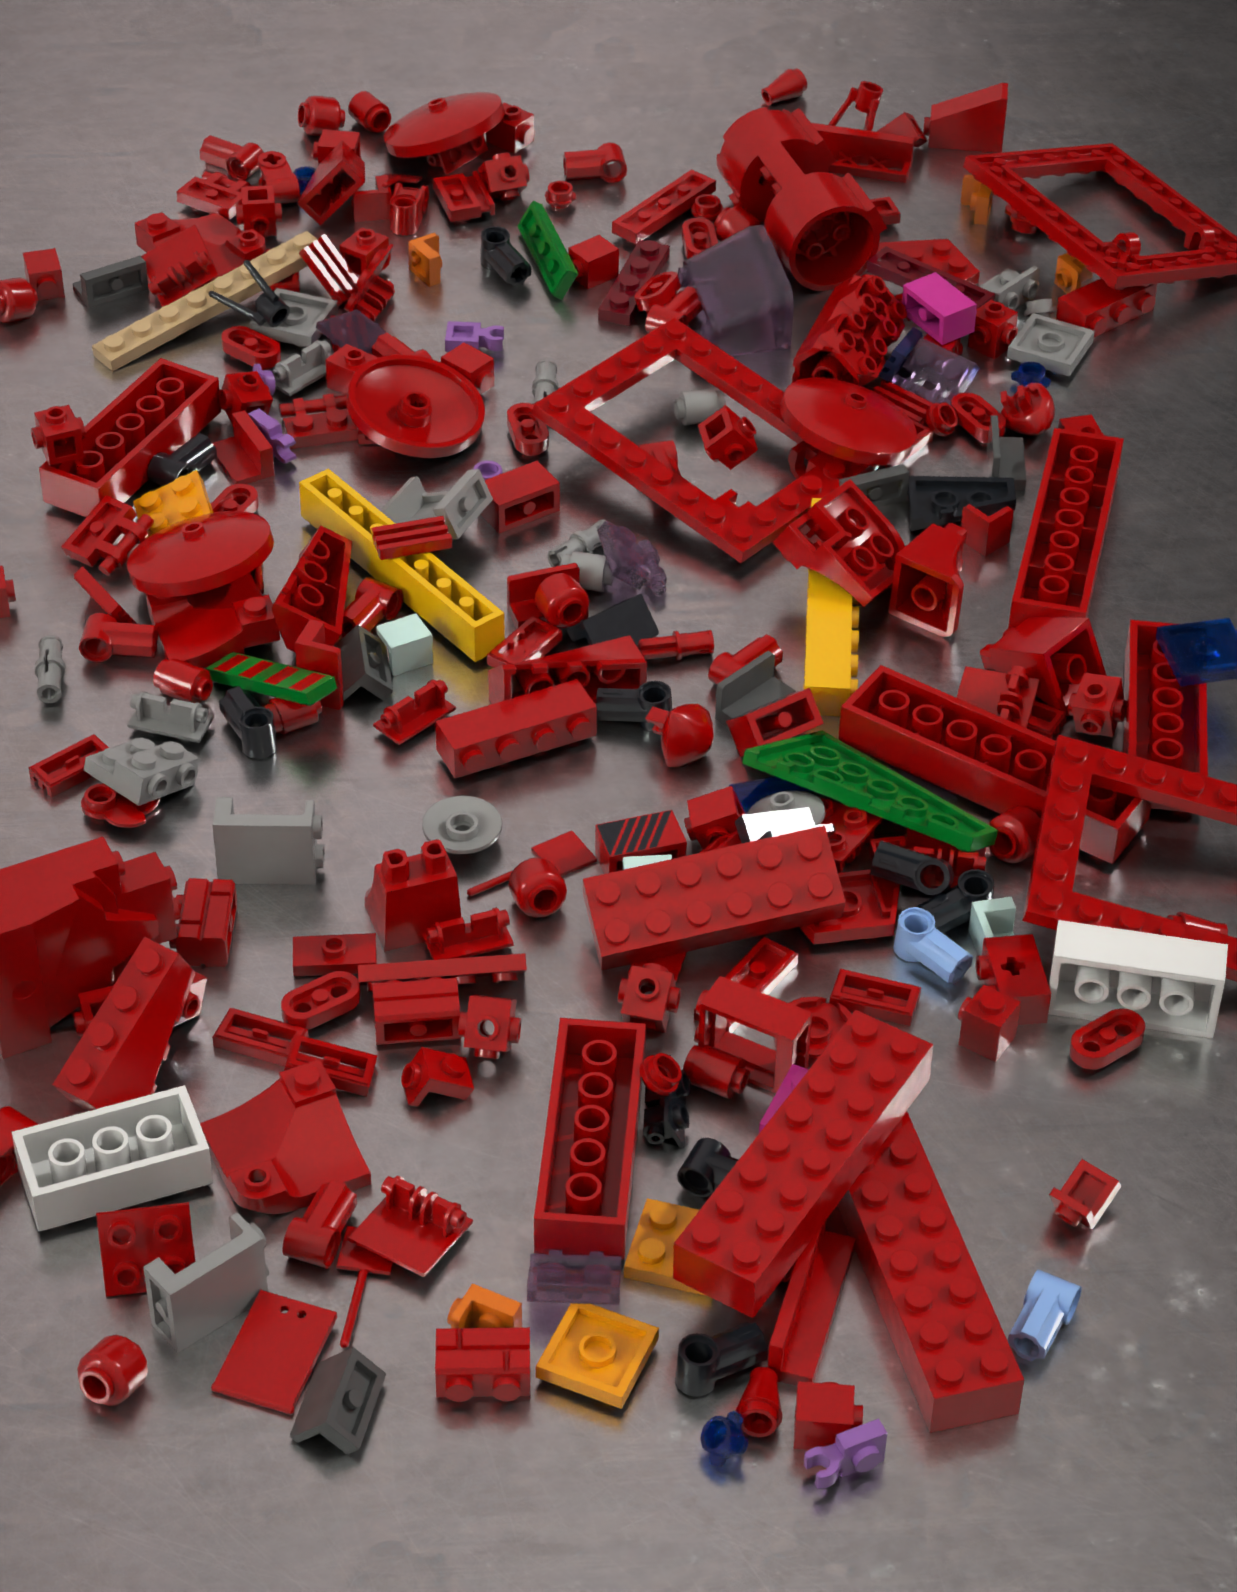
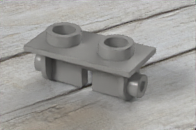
(298, 373)
(179, 720)

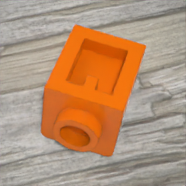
(978, 197)
(425, 258)
(1070, 273)
(485, 1310)

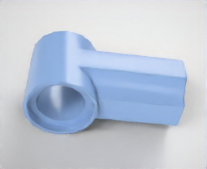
(921, 942)
(1045, 1308)

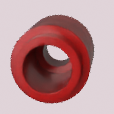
(369, 112)
(183, 680)
(291, 715)
(716, 1071)

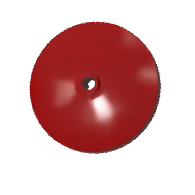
(444, 124)
(415, 406)
(848, 421)
(200, 553)

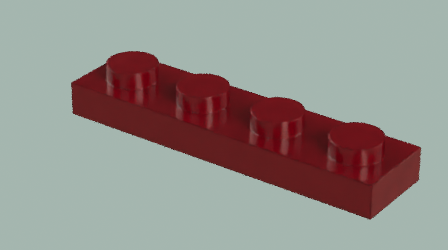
(643, 263)
(902, 269)

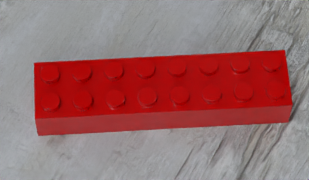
(1067, 527)
(975, 755)
(802, 1164)
(929, 1288)

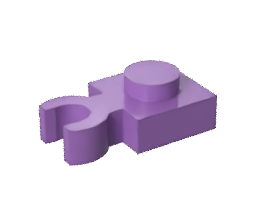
(473, 335)
(273, 433)

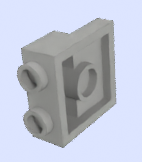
(143, 769)

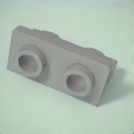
(1014, 288)

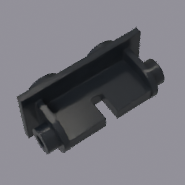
(670, 1116)

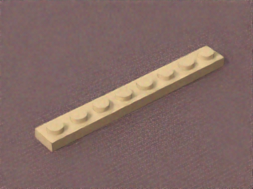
(198, 306)

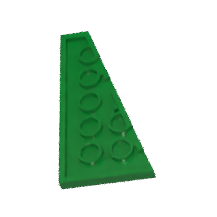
(858, 781)

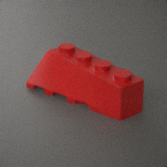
(315, 588)
(596, 666)
(129, 1032)

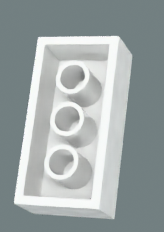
(1161, 977)
(112, 1157)

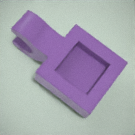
(853, 1451)

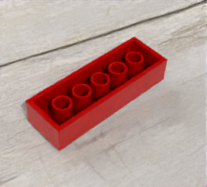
(147, 418)
(1161, 716)
(713, 897)
(590, 1138)

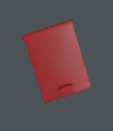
(275, 1352)

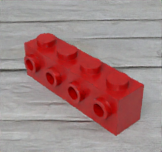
(516, 728)

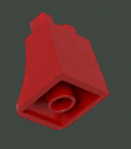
(928, 580)
(1050, 650)
(412, 895)

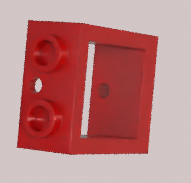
(762, 1013)

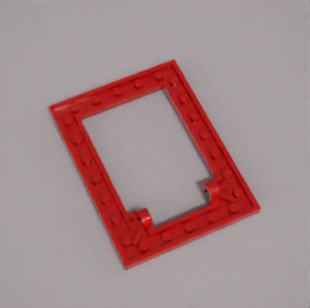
(1117, 260)
(732, 528)
(1072, 771)

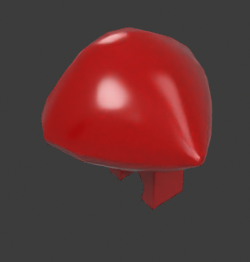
(1029, 409)
(684, 732)

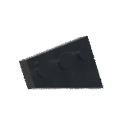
(942, 498)

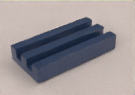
(900, 354)

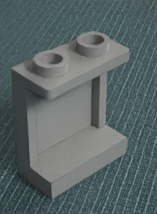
(458, 506)
(267, 846)
(209, 1290)

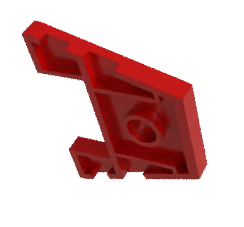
(938, 254)
(868, 908)

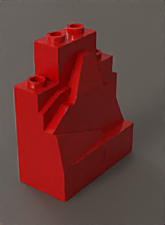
(72, 930)

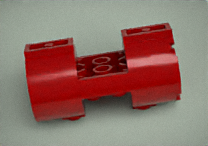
(814, 218)

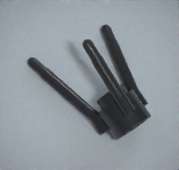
(269, 305)

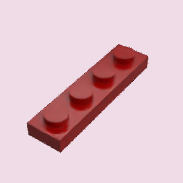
(663, 206)
(501, 967)

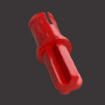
(677, 645)

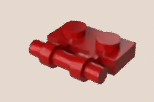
(212, 194)
(319, 428)
(101, 528)

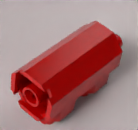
(852, 332)

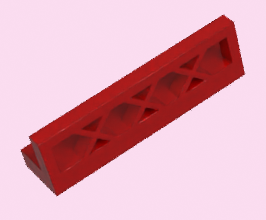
(871, 148)
(810, 1307)

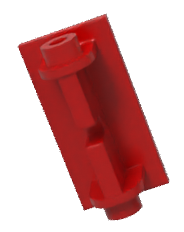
(458, 156)
(414, 715)
(461, 940)

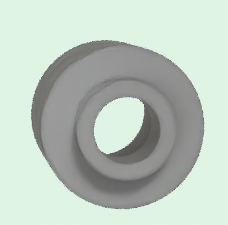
(698, 405)
(593, 570)

